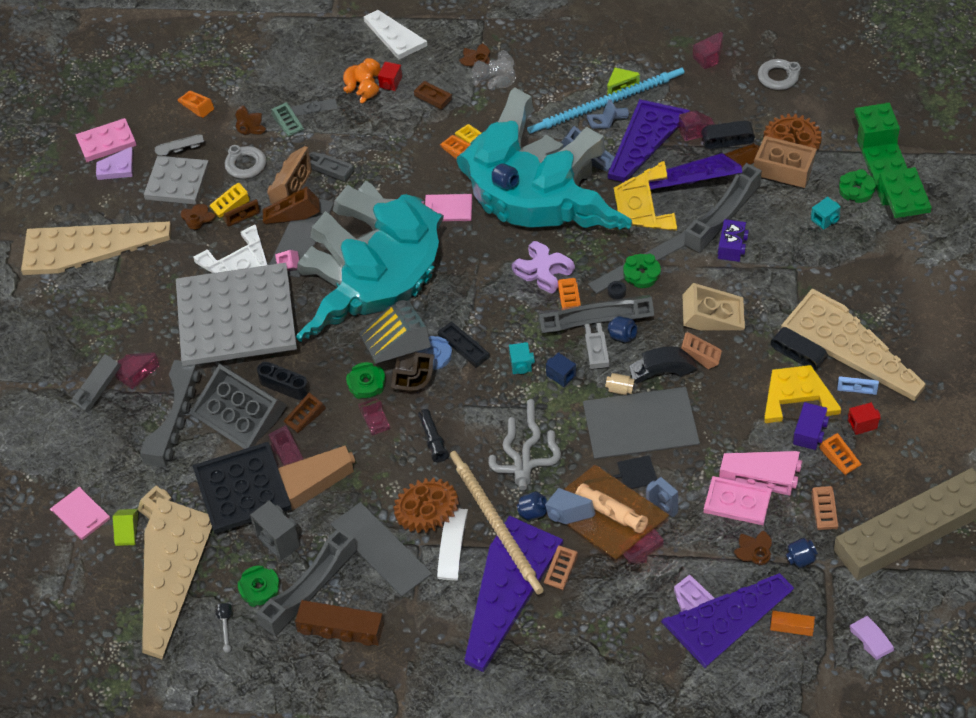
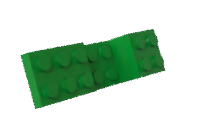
(894, 181)

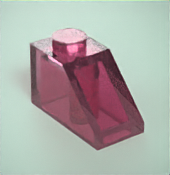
(708, 51)
(692, 123)
(136, 368)

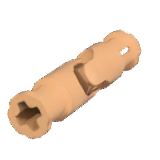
(613, 508)

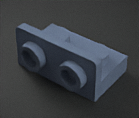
(663, 496)

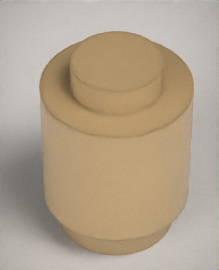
(620, 384)

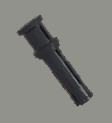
(434, 442)

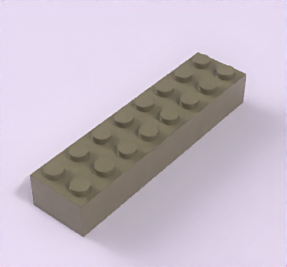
(908, 526)

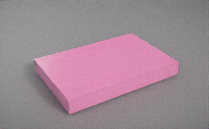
(737, 500)

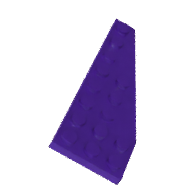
(505, 590)

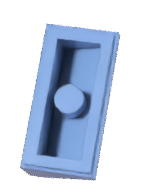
(857, 385)

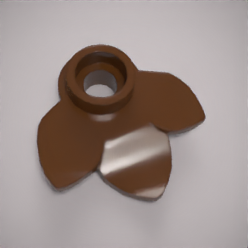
(472, 56)
(250, 121)
(197, 215)
(752, 547)

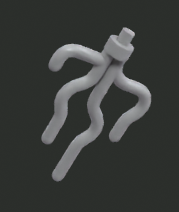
(523, 467)

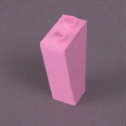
(763, 469)

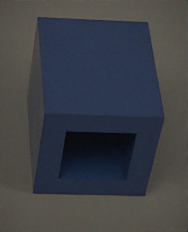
(560, 369)

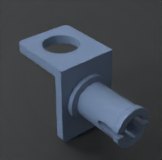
(609, 114)

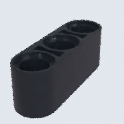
(727, 134)
(798, 348)
(282, 380)

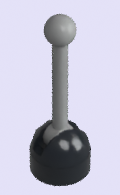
(224, 612)

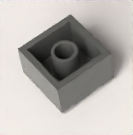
(275, 530)

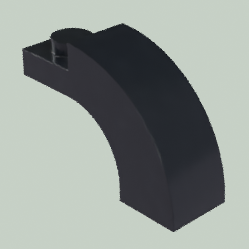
(662, 360)

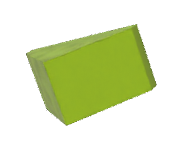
(621, 79)
(125, 527)

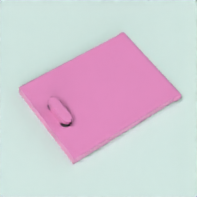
(453, 206)
(80, 512)

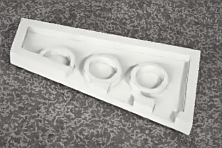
(394, 35)

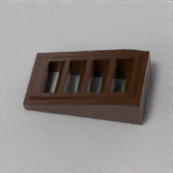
(313, 413)

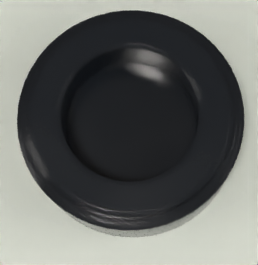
(616, 290)

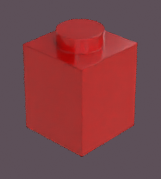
(390, 76)
(863, 418)

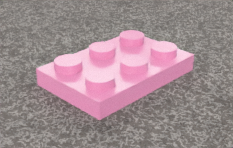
(105, 140)

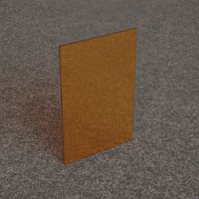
(605, 531)

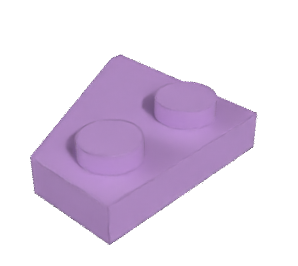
(116, 166)
(690, 593)

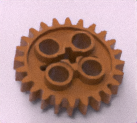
(794, 130)
(426, 505)

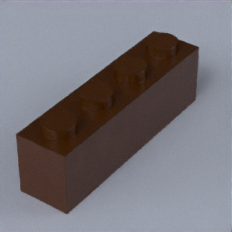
(339, 623)

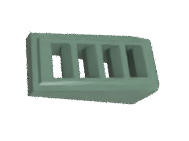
(282, 109)

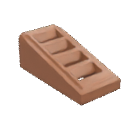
(712, 353)
(824, 495)
(565, 552)

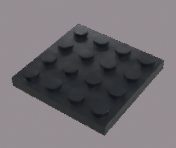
(239, 485)

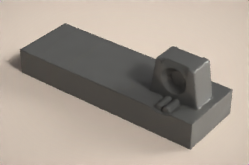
(96, 383)

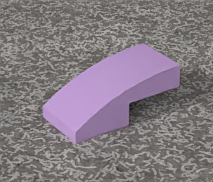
(872, 637)

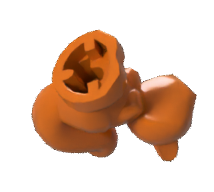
(364, 75)

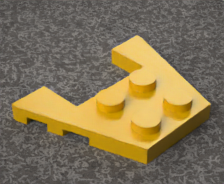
(636, 202)
(795, 386)

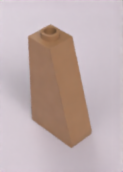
(315, 474)

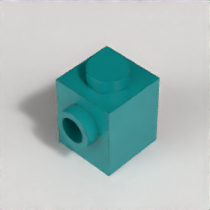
(825, 213)
(520, 358)

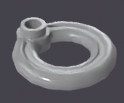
(792, 70)
(236, 153)

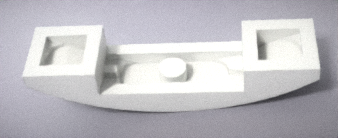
(451, 546)

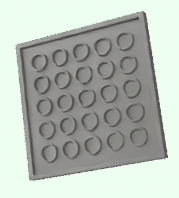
(235, 314)

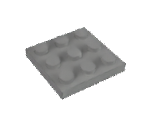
(176, 180)

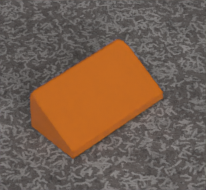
(792, 623)

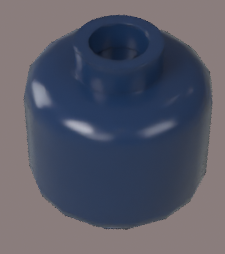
(505, 176)
(622, 329)
(532, 506)
(801, 552)

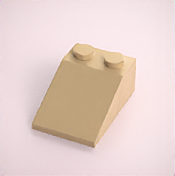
(712, 309)

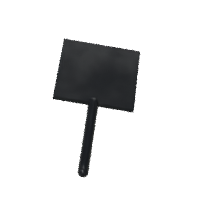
(636, 472)

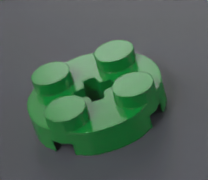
(859, 178)
(641, 261)
(365, 389)
(258, 596)

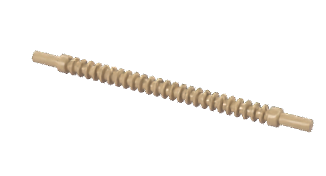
(497, 524)

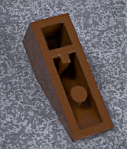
(293, 207)

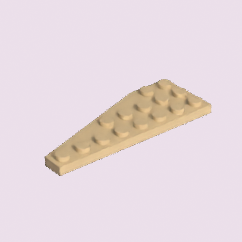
(64, 247)
(848, 341)
(171, 555)

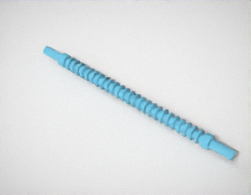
(663, 78)

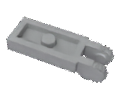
(177, 145)
(596, 347)

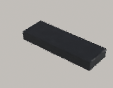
(464, 344)

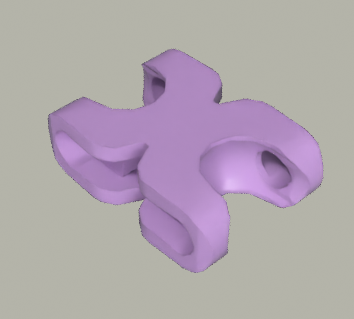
(543, 267)

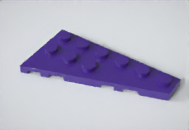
(645, 133)
(701, 169)
(723, 620)

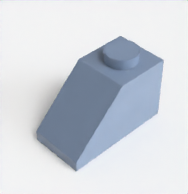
(569, 507)

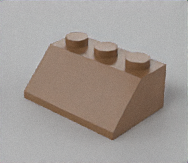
(785, 161)
(292, 175)

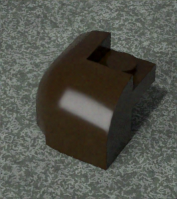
(413, 371)

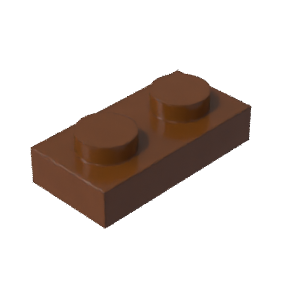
(432, 94)

